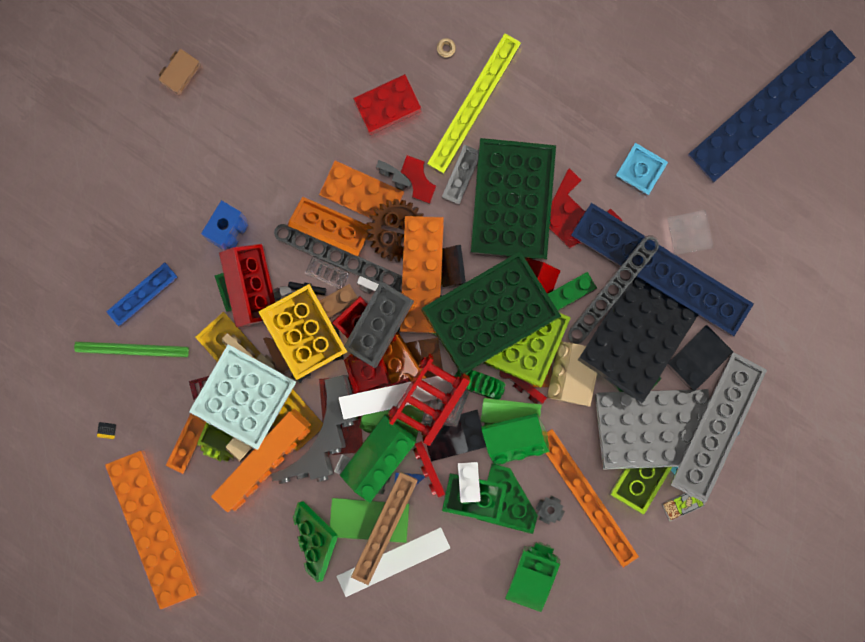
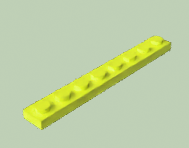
(474, 103)

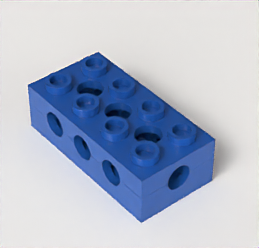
(224, 217)

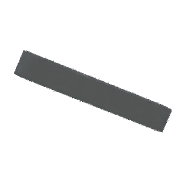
(610, 298)

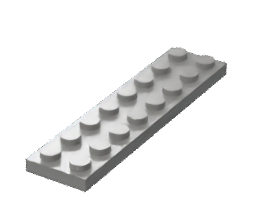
(718, 427)

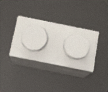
(469, 482)

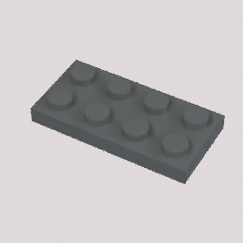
(378, 324)

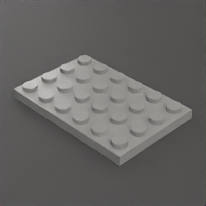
(650, 431)

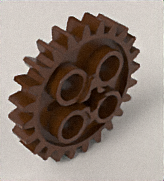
(392, 246)

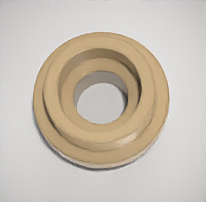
(443, 42)

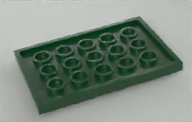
(513, 198)
(490, 313)

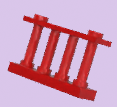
(439, 415)

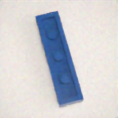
(142, 294)

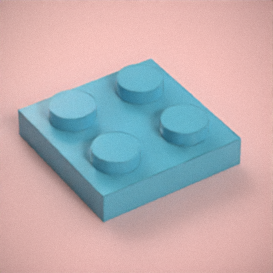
(641, 169)

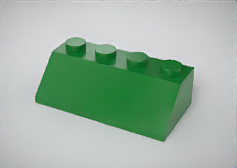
(377, 458)

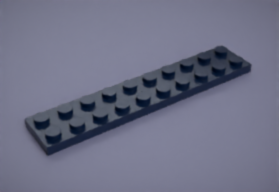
(771, 106)
(664, 270)

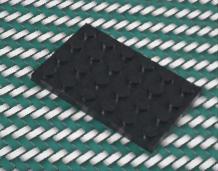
(638, 338)

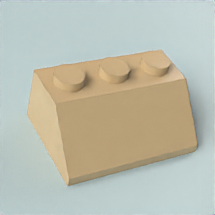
(570, 378)

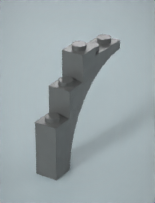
(330, 438)

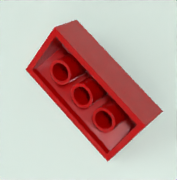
(247, 283)

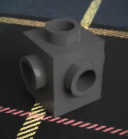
(543, 506)

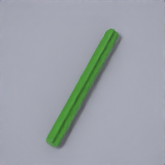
(131, 349)

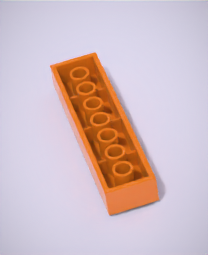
(151, 529)

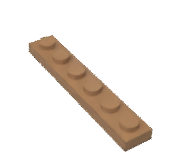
(384, 528)

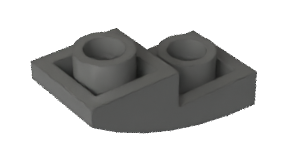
(398, 179)

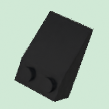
(699, 358)
(459, 439)

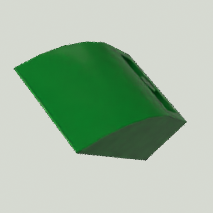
(534, 576)

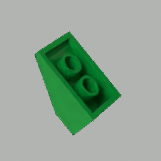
(489, 506)

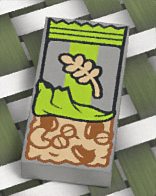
(681, 505)

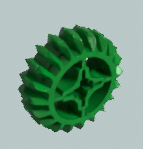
(484, 385)

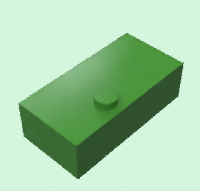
(358, 517)

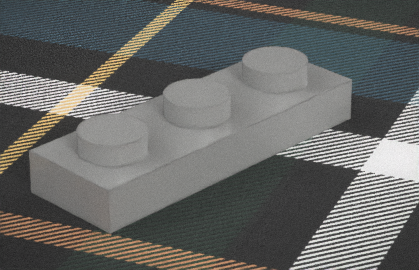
(461, 175)

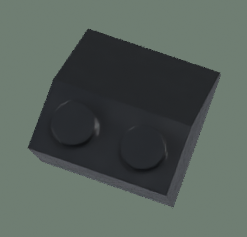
(452, 267)

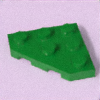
(516, 510)
(315, 540)

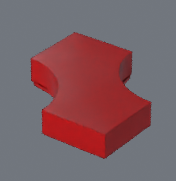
(414, 171)

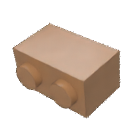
(179, 71)
(338, 301)

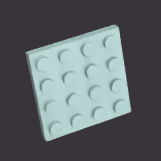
(242, 397)

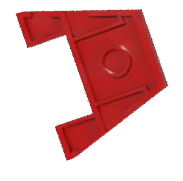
(566, 212)
(367, 378)

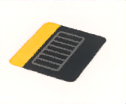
(106, 430)

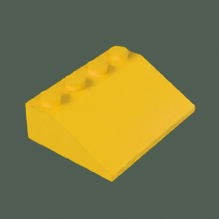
(302, 332)

